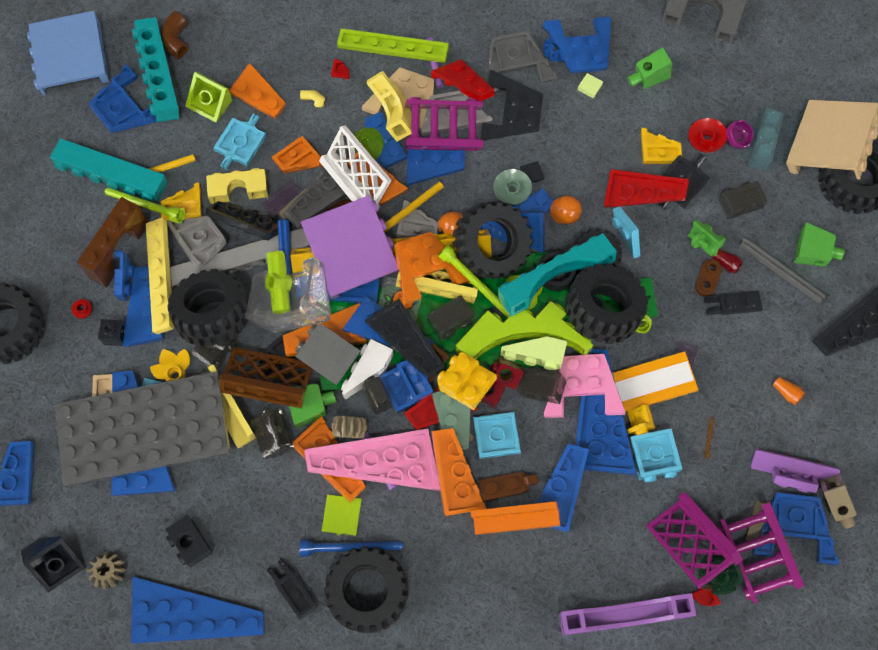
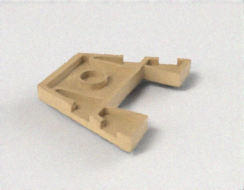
(411, 85)

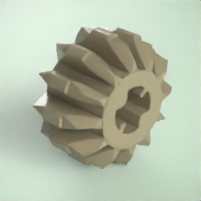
(349, 427)
(109, 577)

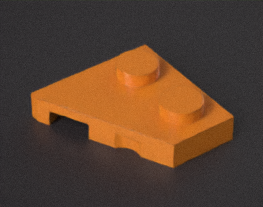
(297, 157)

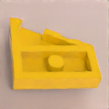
(658, 148)

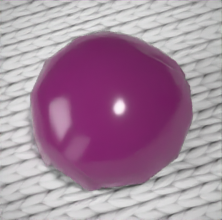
(738, 130)

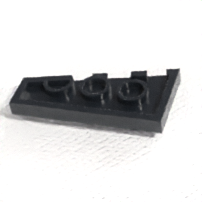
(246, 220)
(404, 336)

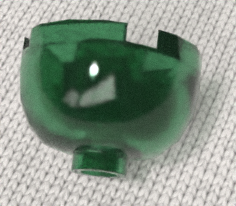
(725, 581)

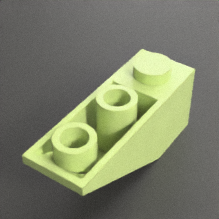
(540, 351)

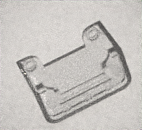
(307, 300)

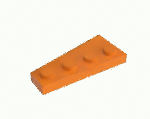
(335, 324)
(318, 436)

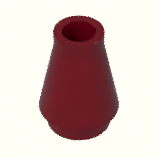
(728, 261)

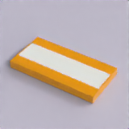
(655, 381)

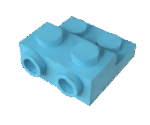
(655, 455)

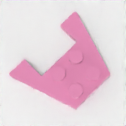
(585, 377)

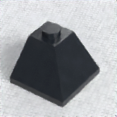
(51, 561)

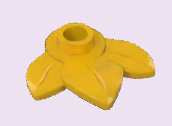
(170, 364)

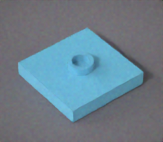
(496, 435)

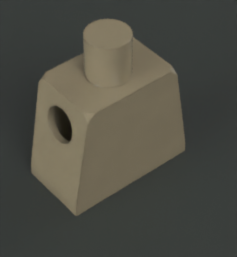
(839, 500)

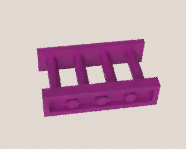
(434, 141)
(783, 556)

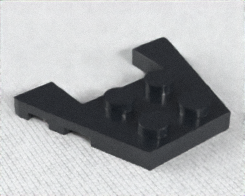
(521, 109)

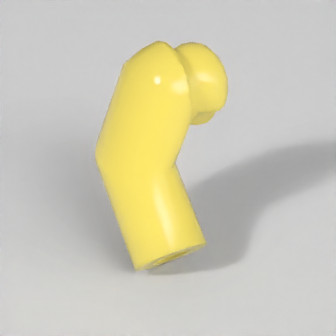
(313, 95)

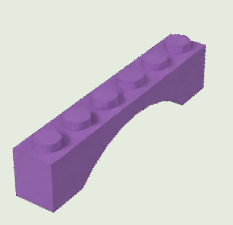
(627, 615)

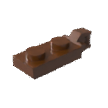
(506, 485)

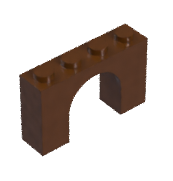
(97, 257)

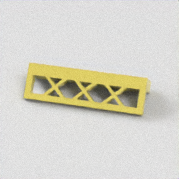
(443, 289)
(236, 422)

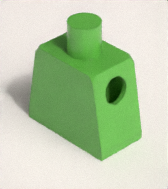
(651, 69)
(816, 247)
(313, 406)

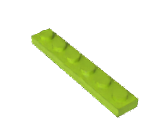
(393, 45)

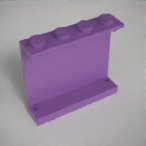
(351, 245)

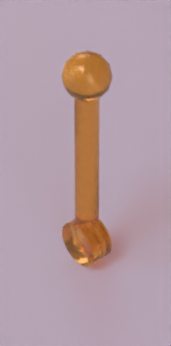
(707, 454)

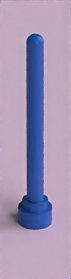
(309, 547)

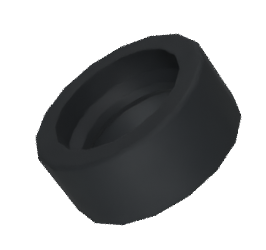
(555, 285)

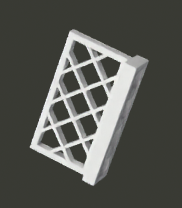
(347, 178)

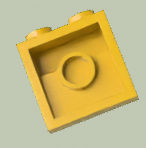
(466, 380)

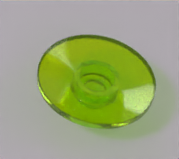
(373, 141)

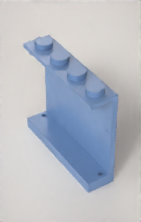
(67, 50)

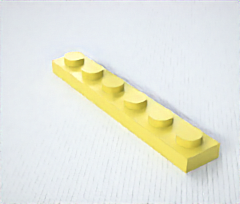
(159, 274)

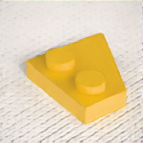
(188, 200)

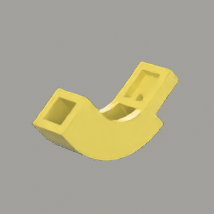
(394, 104)

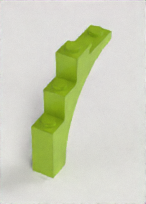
(492, 331)

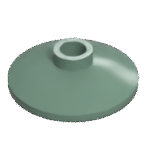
(516, 179)

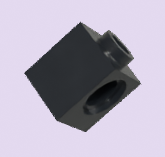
(111, 332)

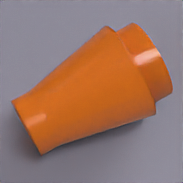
(790, 391)

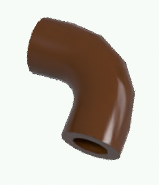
(170, 35)

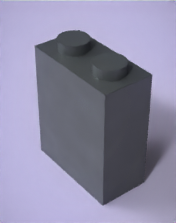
(327, 353)

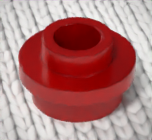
(85, 312)

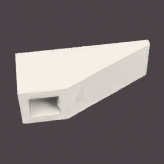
(373, 362)

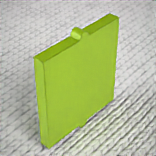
(341, 515)

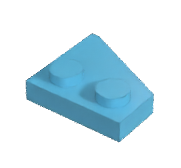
(627, 230)

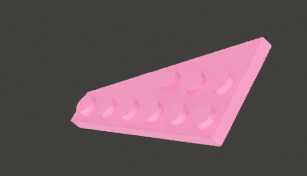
(389, 459)

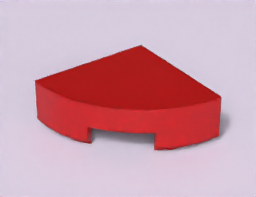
(339, 70)
(705, 597)

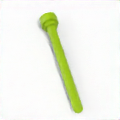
(175, 213)
(448, 255)

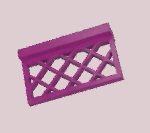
(704, 525)

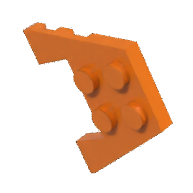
(419, 258)

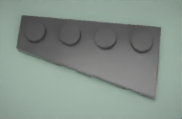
(316, 199)

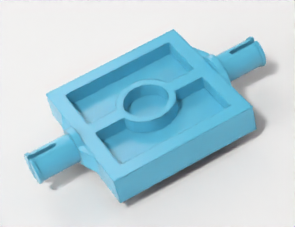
(240, 142)

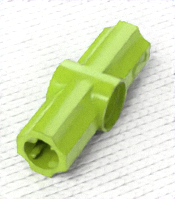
(278, 282)

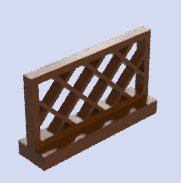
(263, 388)

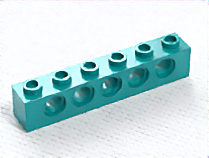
(156, 70)

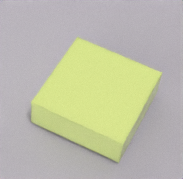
(590, 85)

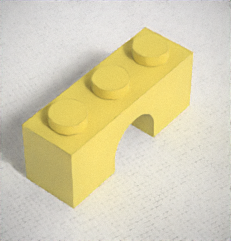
(220, 185)

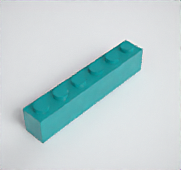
(109, 170)

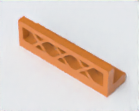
(516, 518)

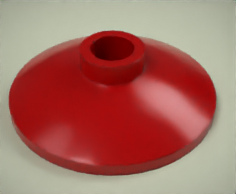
(707, 127)

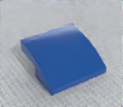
(405, 386)

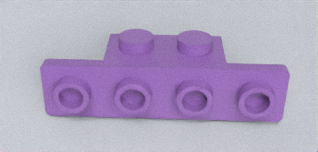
(792, 471)

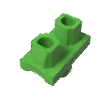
(706, 239)

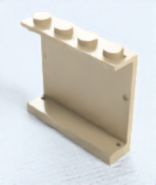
(835, 136)

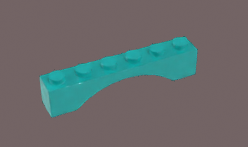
(519, 293)

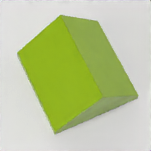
(208, 97)

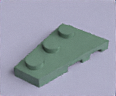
(453, 415)

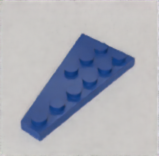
(142, 482)

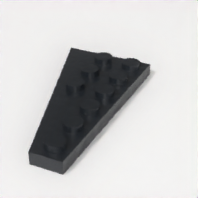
(853, 328)

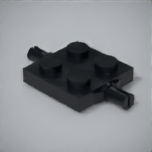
(687, 170)

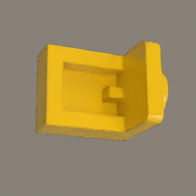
(640, 420)

